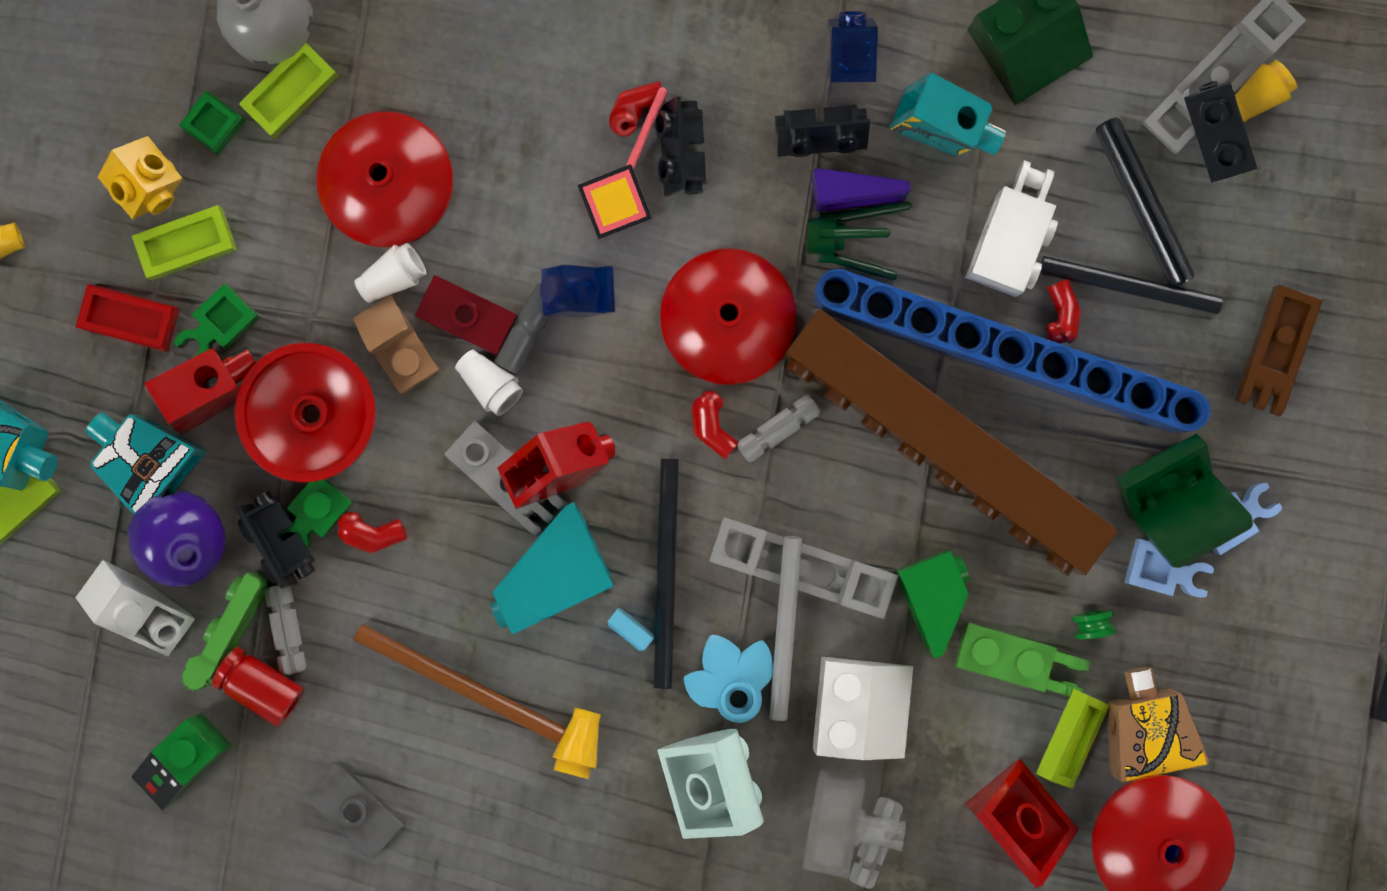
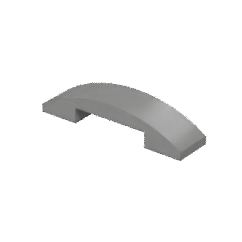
(1229, 61)
(820, 571)

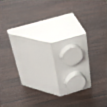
(862, 709)

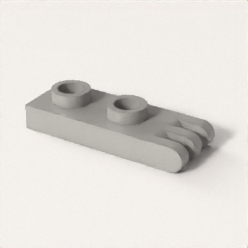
(478, 457)

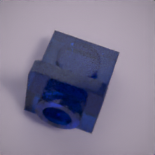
(853, 48)

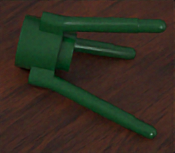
(828, 235)

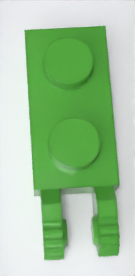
(226, 631)
(1014, 659)

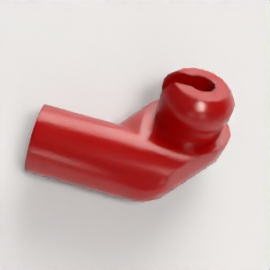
(629, 107)
(1068, 313)
(707, 424)
(367, 538)

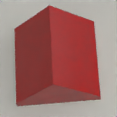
(1024, 821)

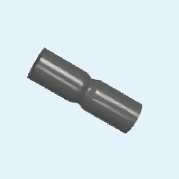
(523, 335)

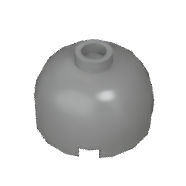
(264, 28)

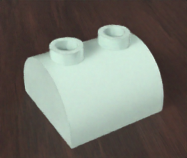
(712, 785)

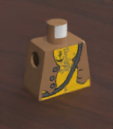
(1151, 731)

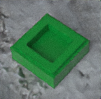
(212, 122)

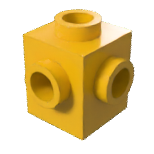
(140, 178)

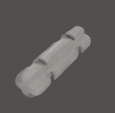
(778, 428)
(285, 630)
(864, 872)

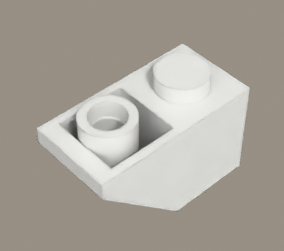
(133, 609)

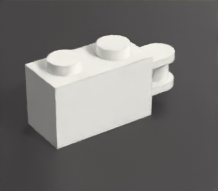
(1015, 234)

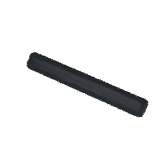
(1144, 202)

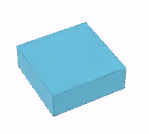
(630, 629)

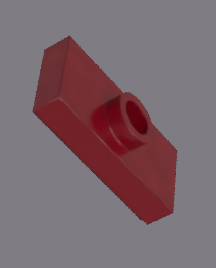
(466, 315)

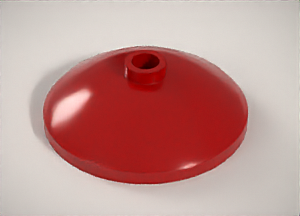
(406, 200)
(723, 349)
(274, 408)
(1150, 817)

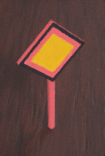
(616, 197)

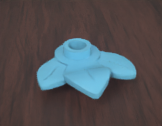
(728, 671)

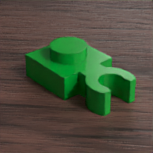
(221, 319)
(317, 510)

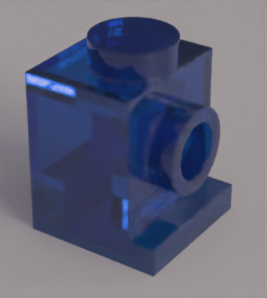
(577, 291)

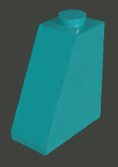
(552, 574)

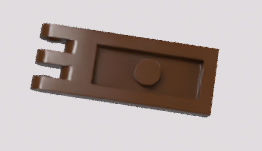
(1279, 348)

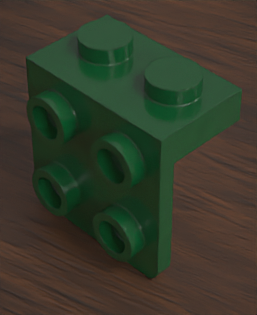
(1182, 503)

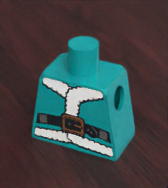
(141, 458)

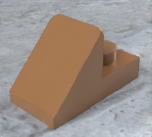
(396, 344)

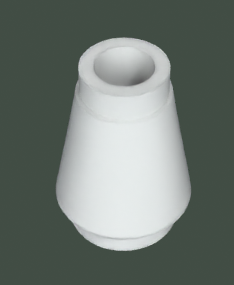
(391, 273)
(490, 384)

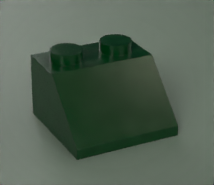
(1031, 42)

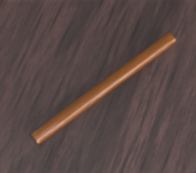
(459, 683)

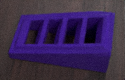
(848, 190)

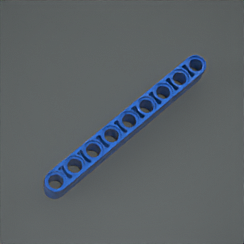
(1032, 351)

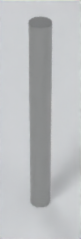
(785, 628)

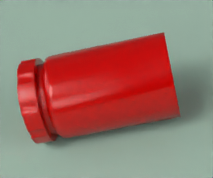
(257, 686)

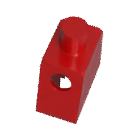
(182, 392)
(570, 454)

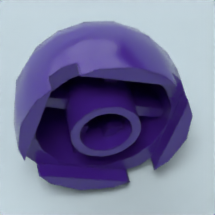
(177, 539)

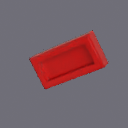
(127, 317)

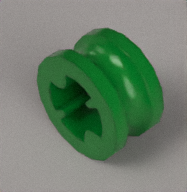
(1094, 624)

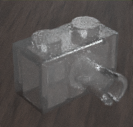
(841, 824)

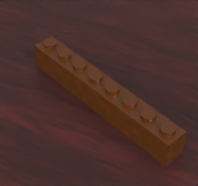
(950, 444)

